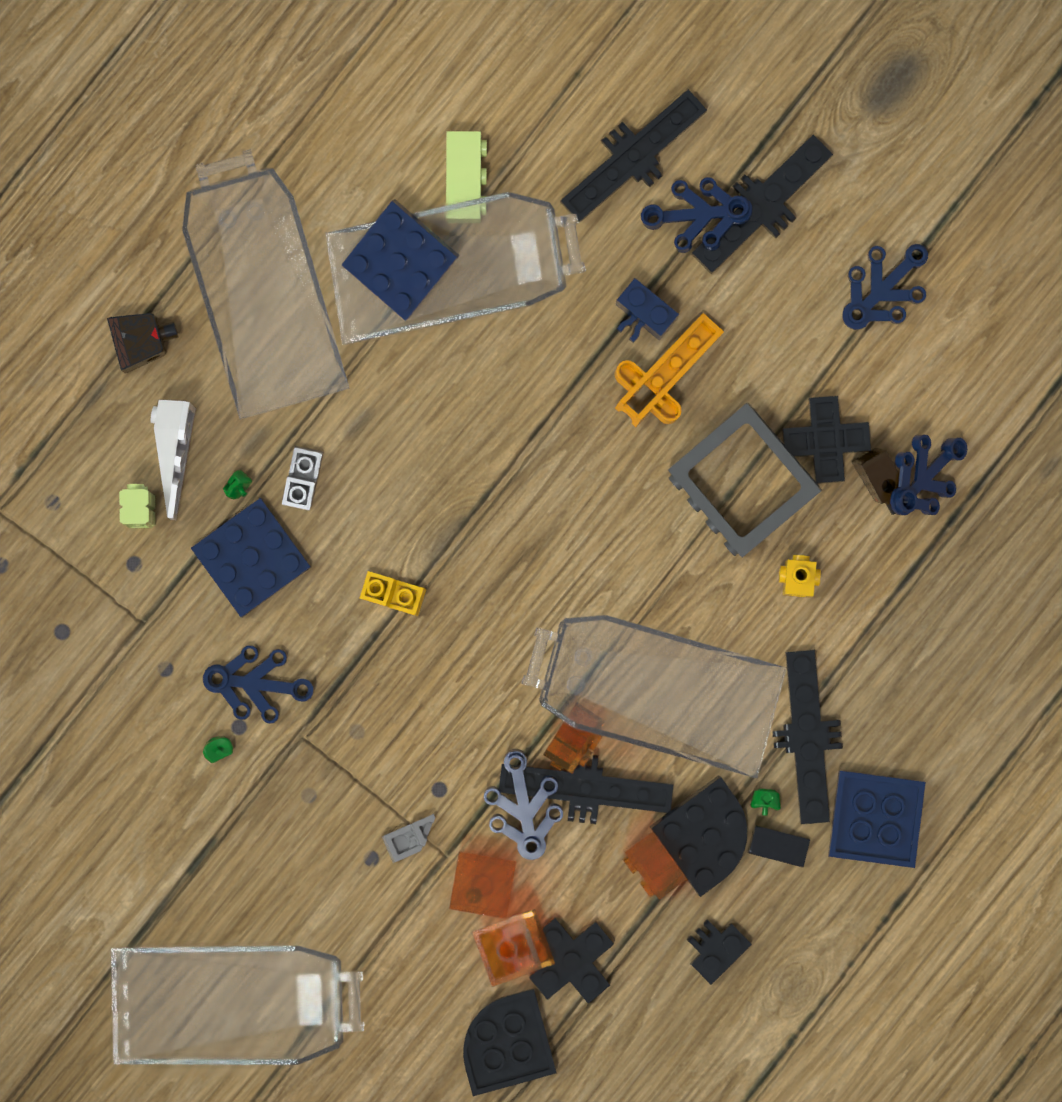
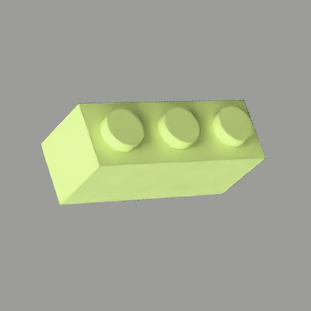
(463, 166)

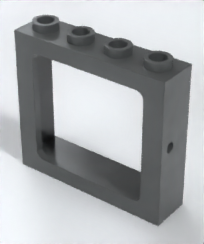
(716, 522)

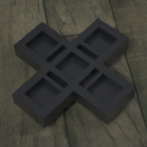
(827, 439)
(573, 961)

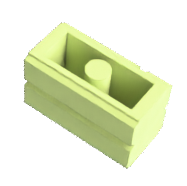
(137, 507)

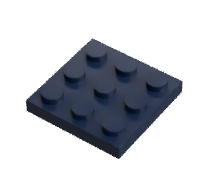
(400, 260)
(250, 557)
(876, 819)

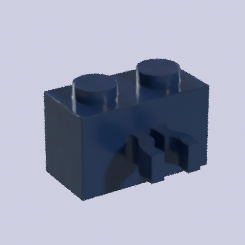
(646, 310)

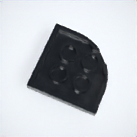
(705, 835)
(507, 1044)

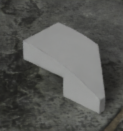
(408, 839)

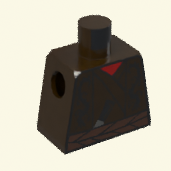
(139, 339)
(874, 469)

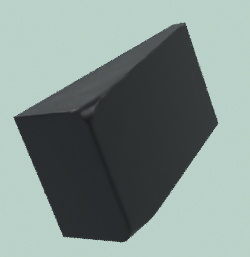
(778, 846)

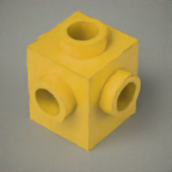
(796, 587)

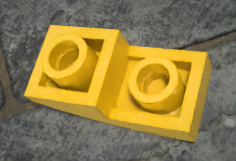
(392, 593)

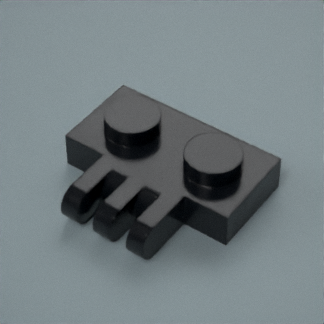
(717, 950)

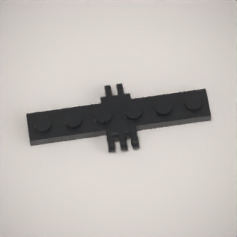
(633, 155)
(767, 202)
(807, 737)
(588, 789)

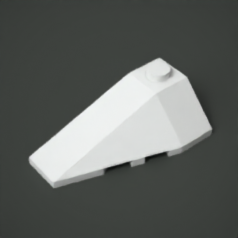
(172, 435)

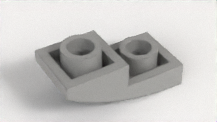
(302, 478)

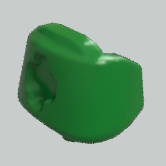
(237, 485)
(217, 748)
(766, 799)

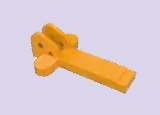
(666, 372)

